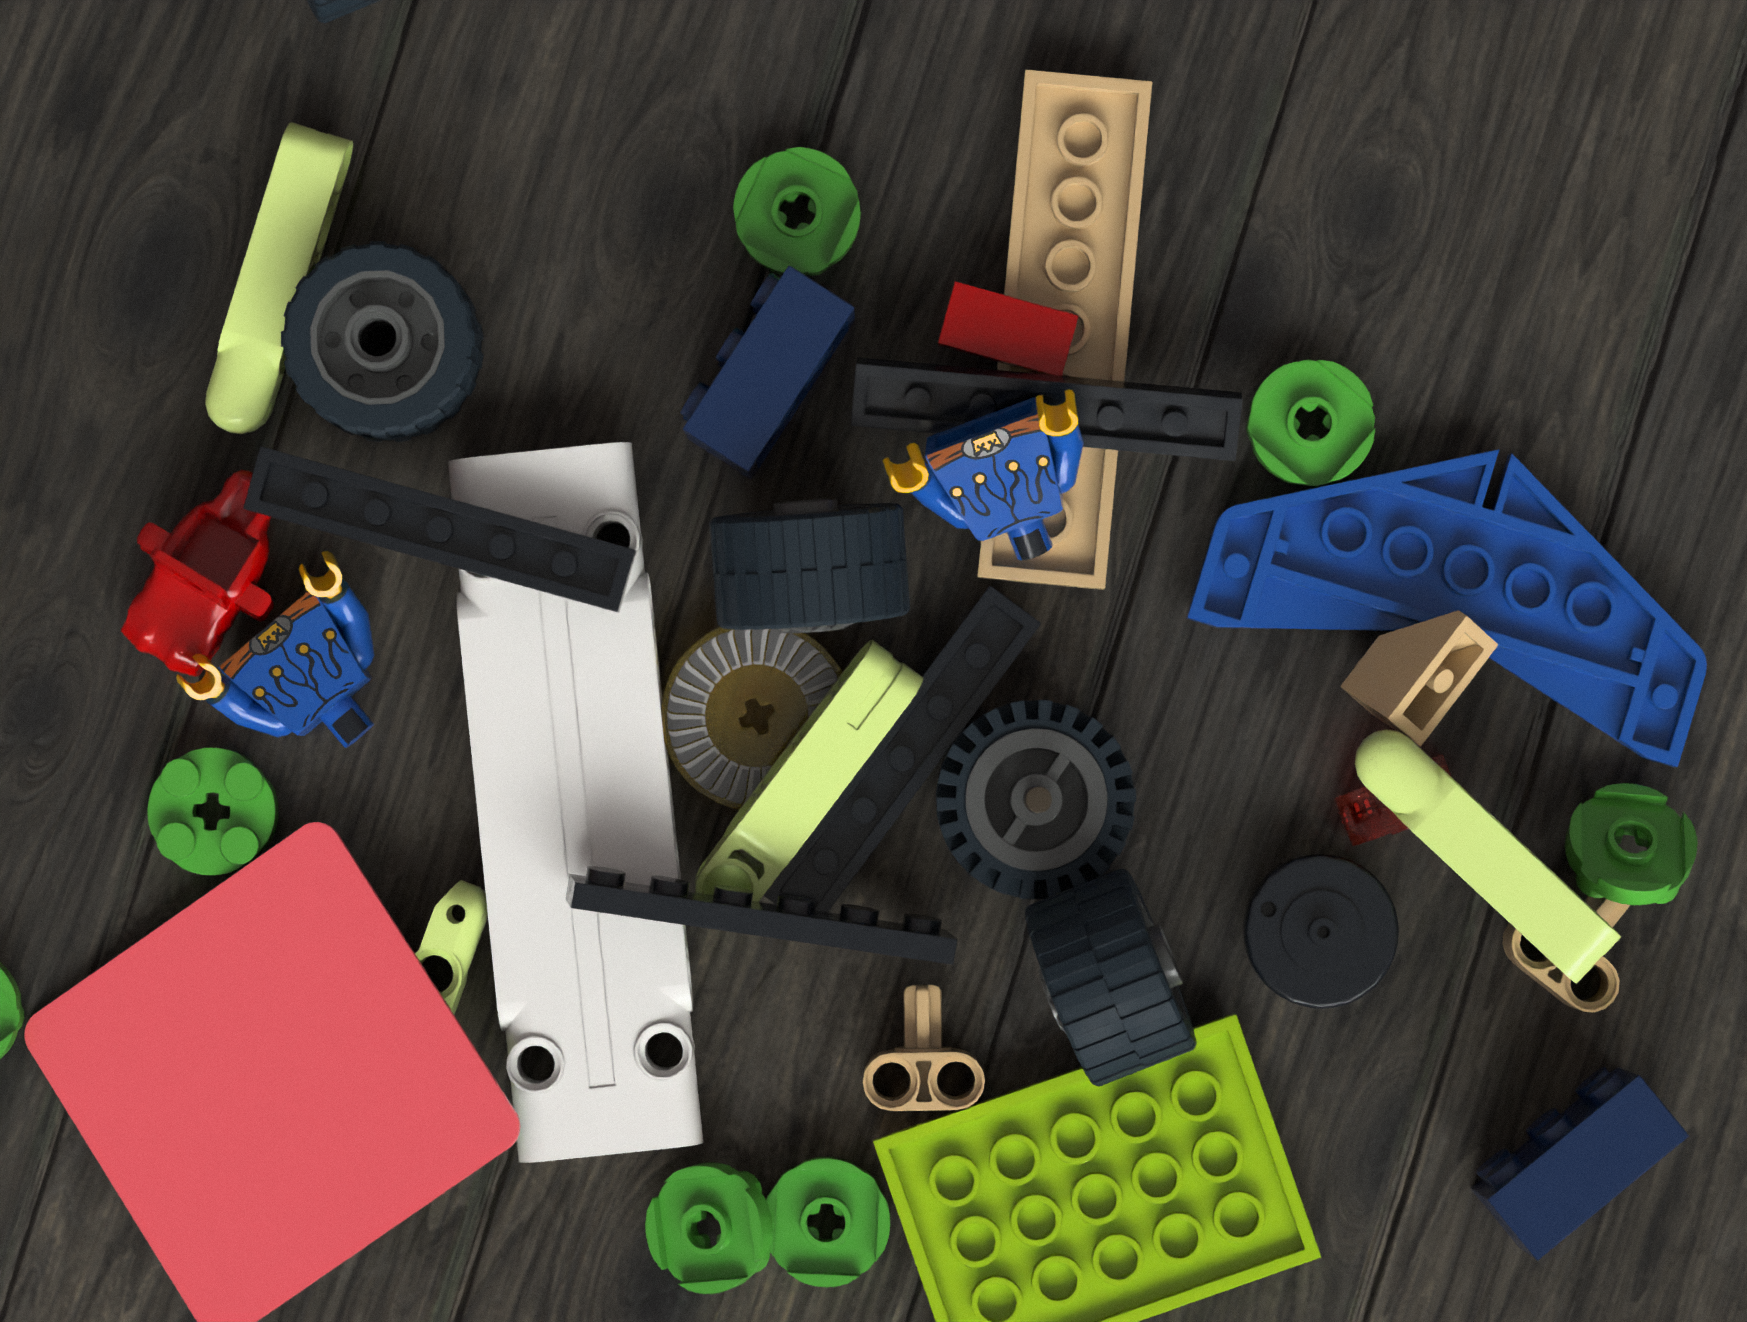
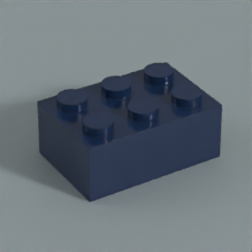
(767, 370)
(1577, 1160)

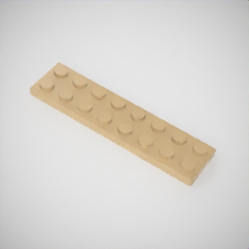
(1077, 254)

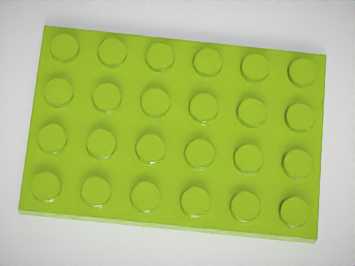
(1101, 1195)

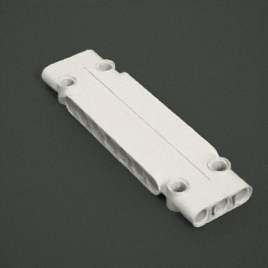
(568, 781)

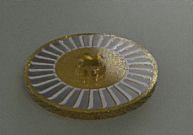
(709, 695)

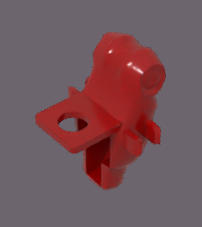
(201, 579)

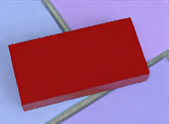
(1007, 330)

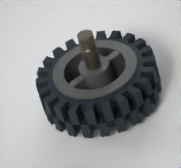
(1035, 799)

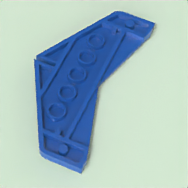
(1423, 547)

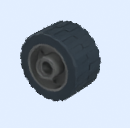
(341, 312)
(809, 566)
(1110, 977)

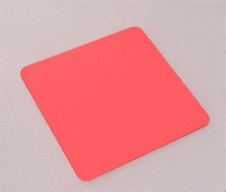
(271, 1079)

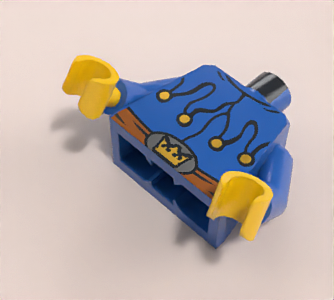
(999, 472)
(299, 666)

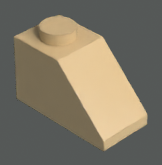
(1419, 672)

